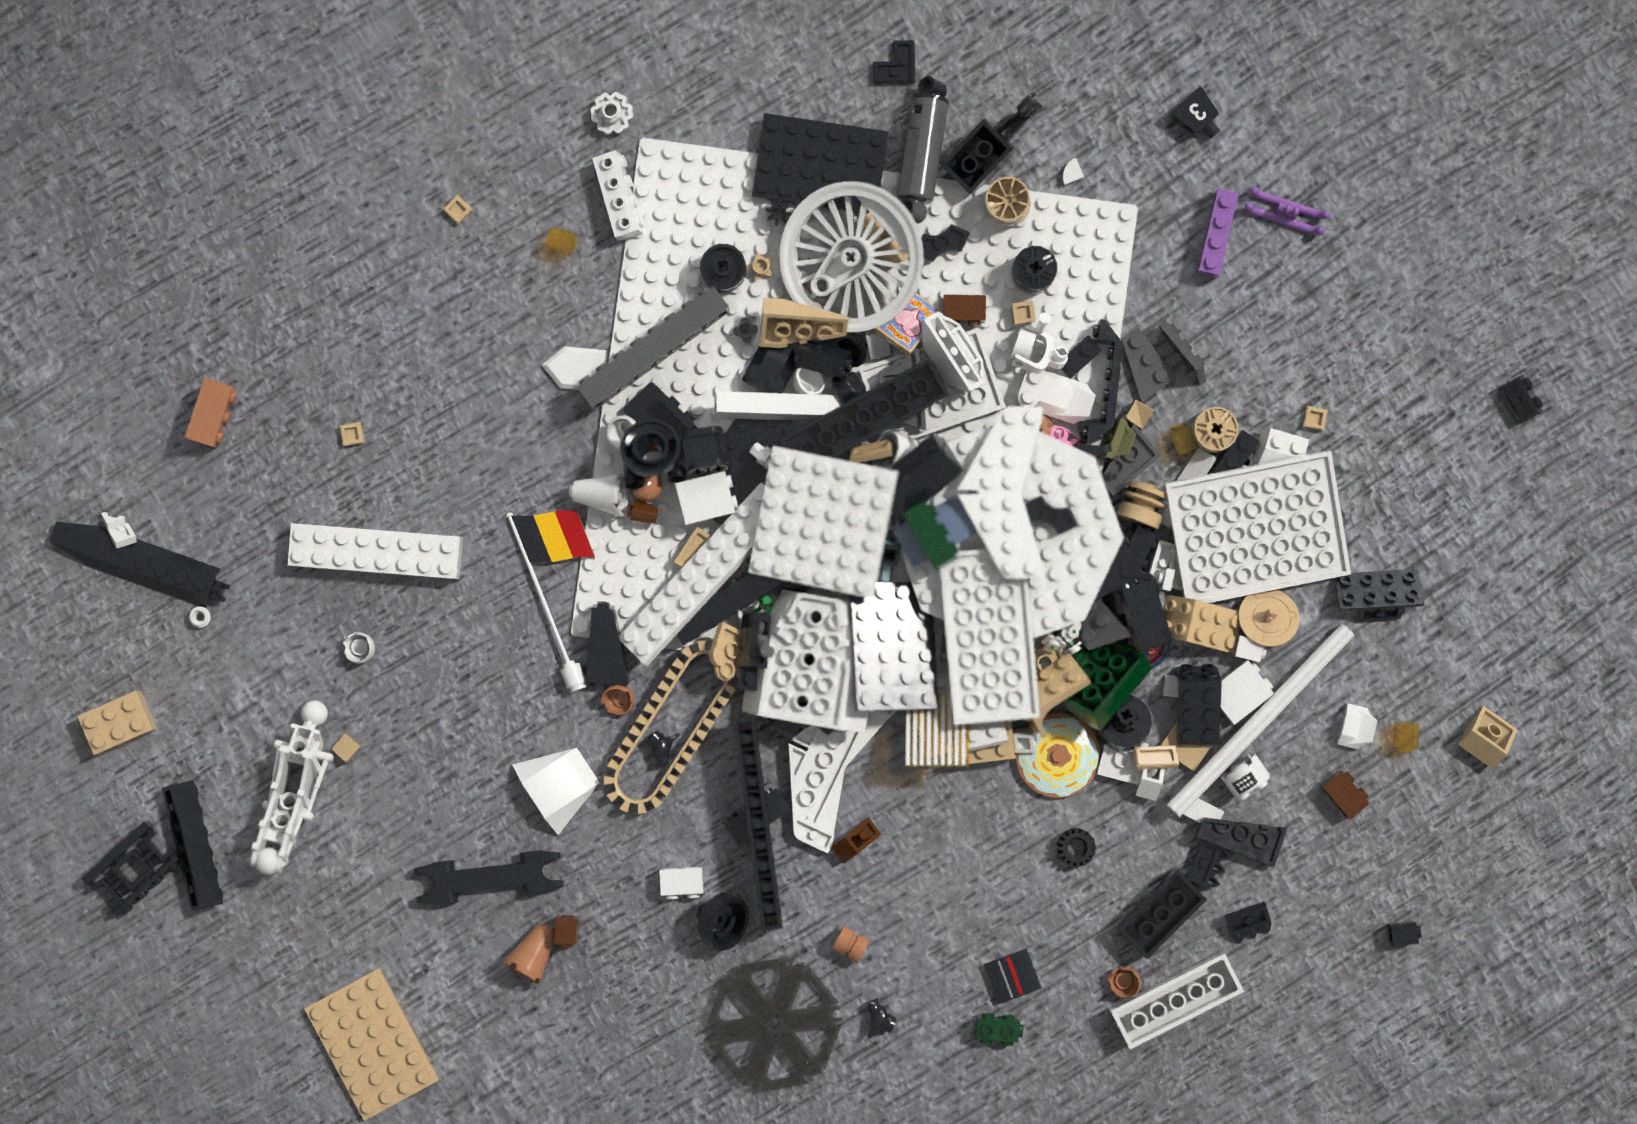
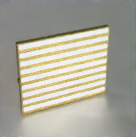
(934, 739)

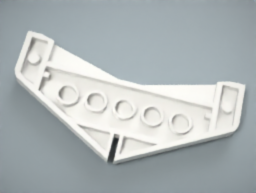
(999, 505)
(819, 775)

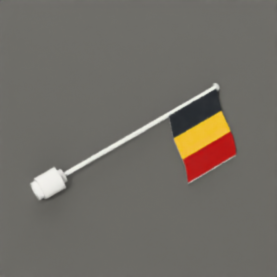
(552, 539)

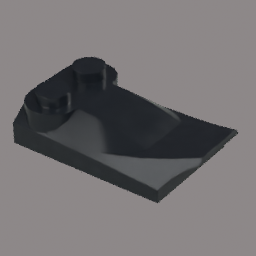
(771, 368)

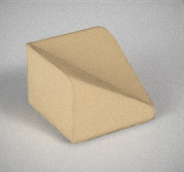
(1138, 414)

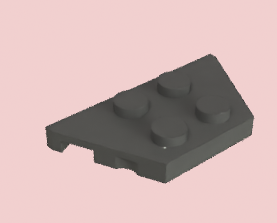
(904, 363)
(1101, 627)

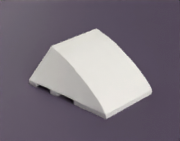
(558, 785)

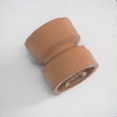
(851, 945)

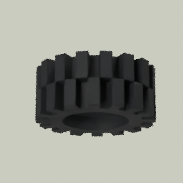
(1088, 852)

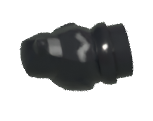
(661, 747)
(879, 1018)

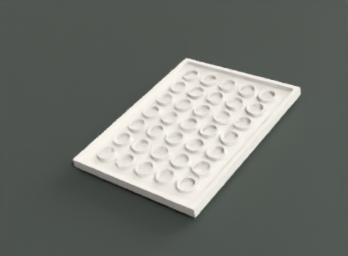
(1258, 528)

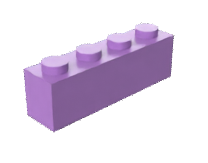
(1217, 233)

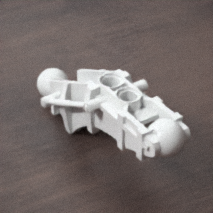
(268, 859)

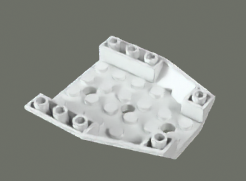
(787, 676)

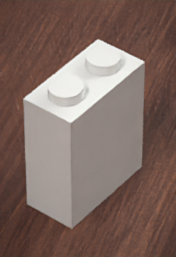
(706, 498)
(1243, 691)

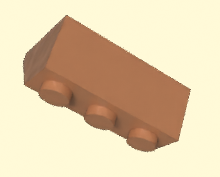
(211, 413)

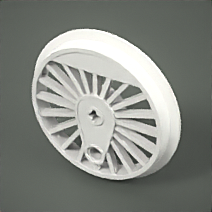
(837, 267)

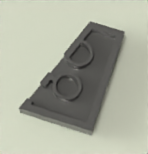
(1191, 361)

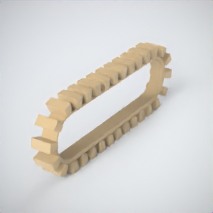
(665, 789)

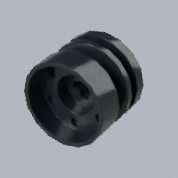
(1034, 282)

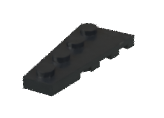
(1249, 840)

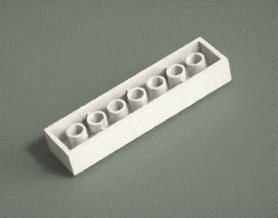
(375, 551)

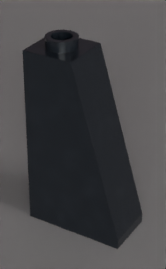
(606, 652)

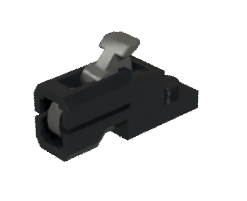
(754, 652)

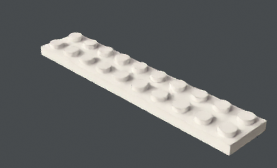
(695, 582)

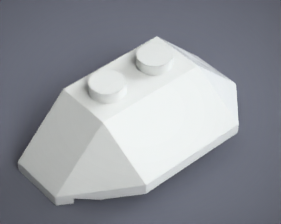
(952, 352)

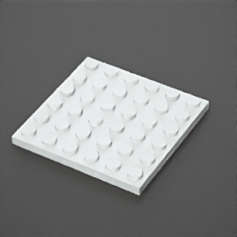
(823, 522)

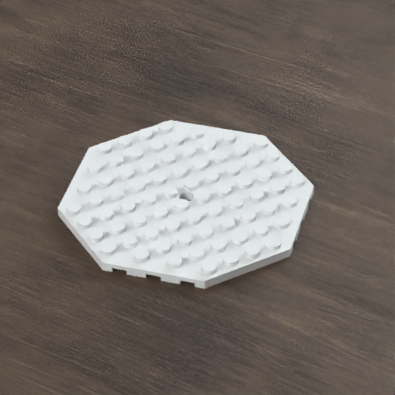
(1071, 561)

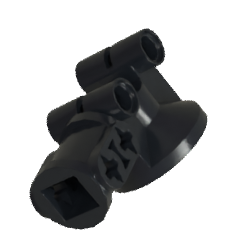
(697, 452)

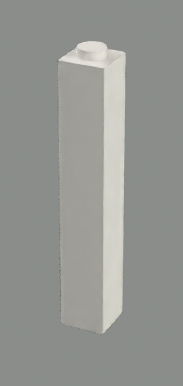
(773, 406)

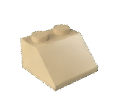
(1488, 737)

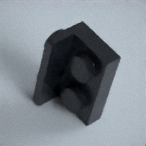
(1520, 399)

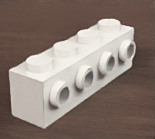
(618, 195)

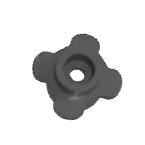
(739, 331)

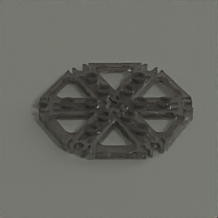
(787, 1039)

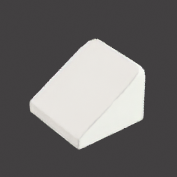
(1024, 740)

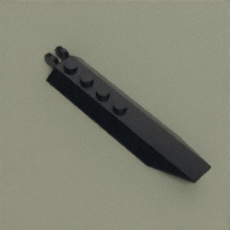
(140, 563)

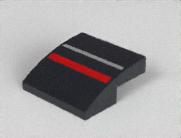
(1012, 976)

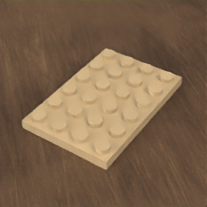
(372, 1044)

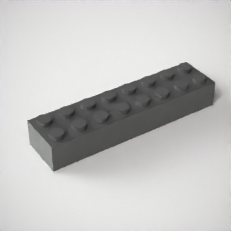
(654, 348)

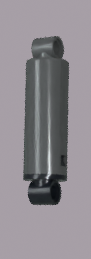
(923, 147)

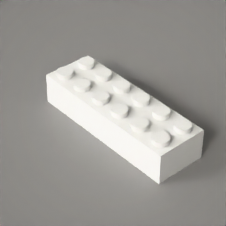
(1176, 1000)

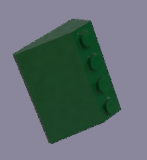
(1113, 677)

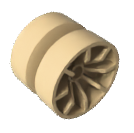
(1008, 201)

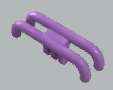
(1286, 212)

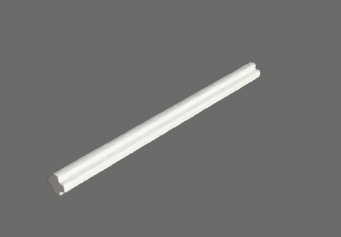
(1260, 720)

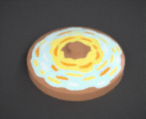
(1063, 759)

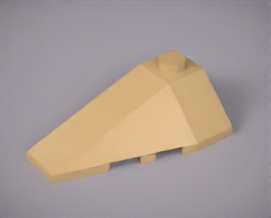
(793, 322)

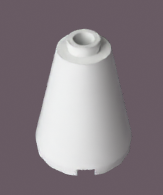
(602, 493)

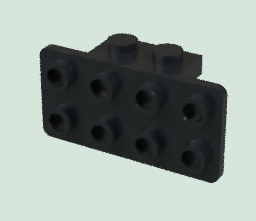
(654, 404)

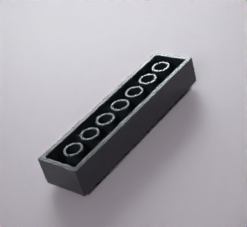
(869, 412)

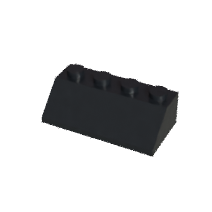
(923, 474)

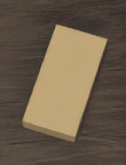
(872, 451)
(1155, 757)

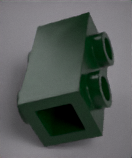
(998, 1029)

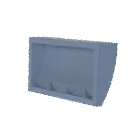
(955, 520)

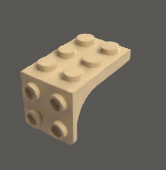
(1202, 623)
(1055, 685)

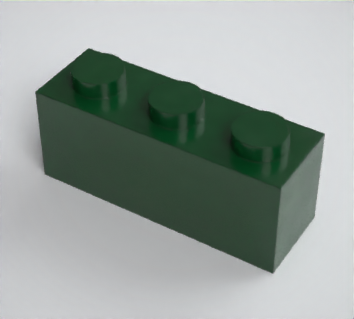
(932, 535)

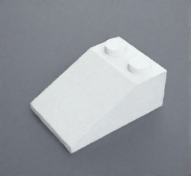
(1278, 445)

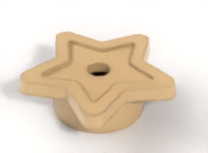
(759, 260)

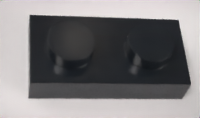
(1080, 356)

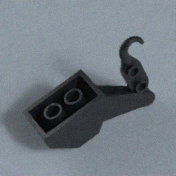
(986, 149)

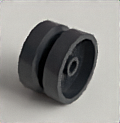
(727, 256)

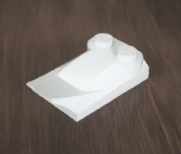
(1058, 395)

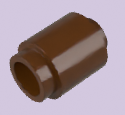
(642, 513)

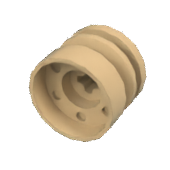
(1202, 427)
(1143, 504)

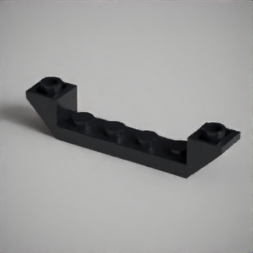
(1105, 335)

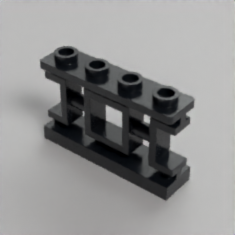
(121, 856)

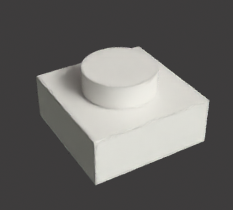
(1165, 578)

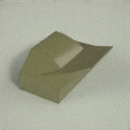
(1119, 437)

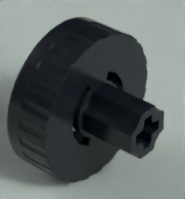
(1138, 719)
(723, 913)

